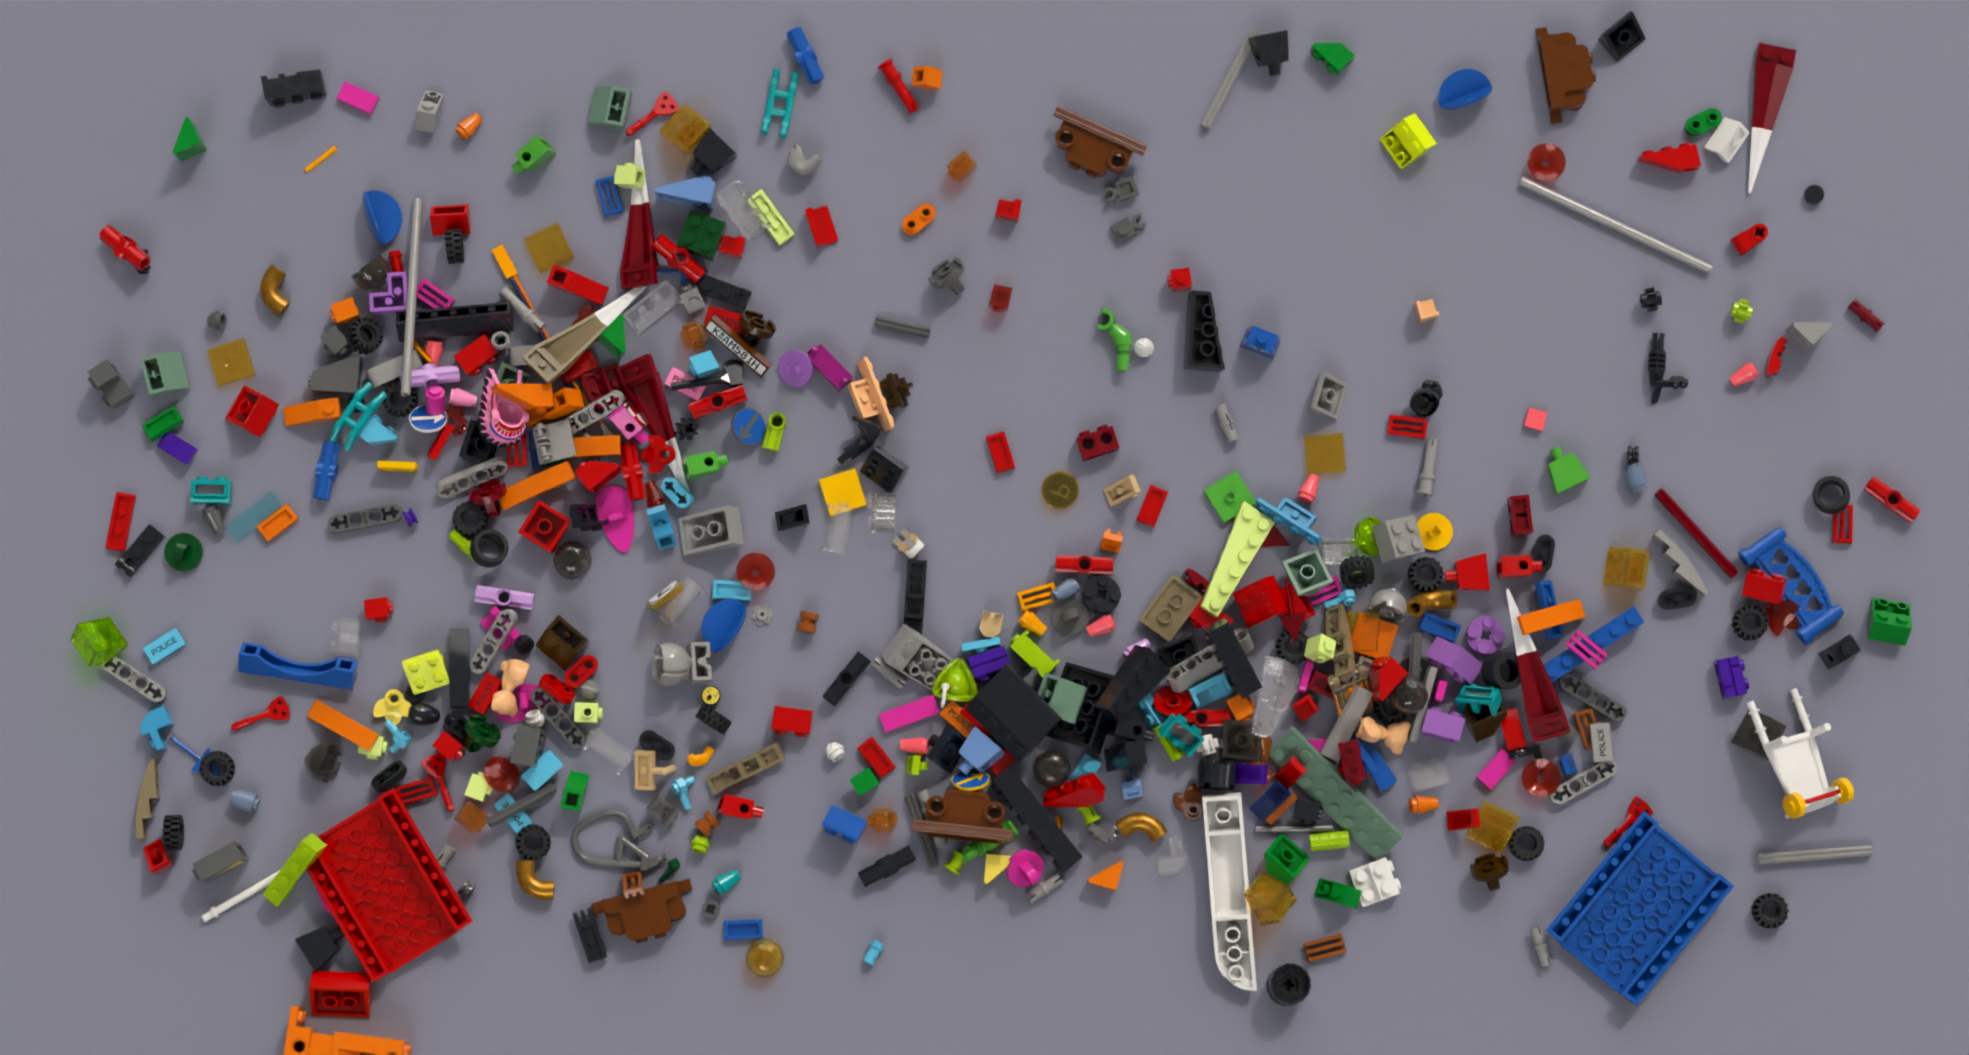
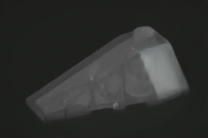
(1279, 686)

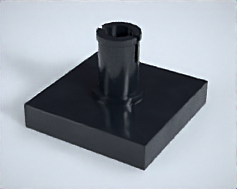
(946, 748)

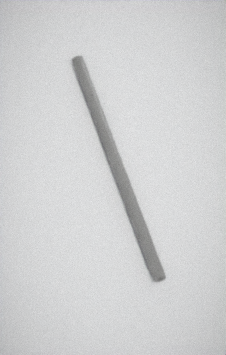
(1615, 225)
(411, 297)

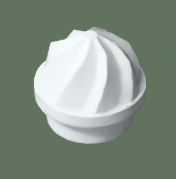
(1144, 347)
(535, 718)
(835, 751)

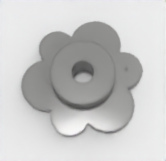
(760, 620)

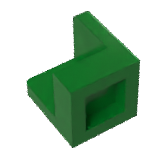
(864, 782)

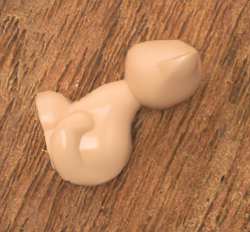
(514, 674)
(1394, 734)

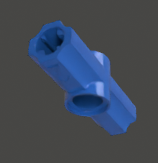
(805, 55)
(326, 470)

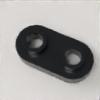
(1544, 554)
(1676, 598)
(657, 745)
(389, 776)

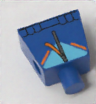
(1260, 341)

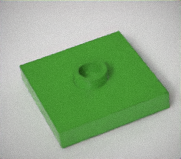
(1228, 495)

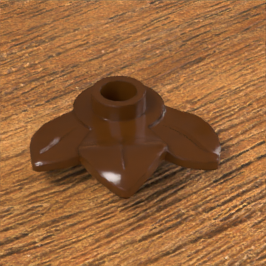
(1190, 799)

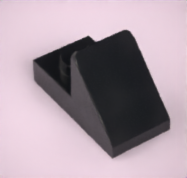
(792, 518)

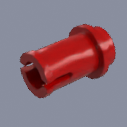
(396, 261)

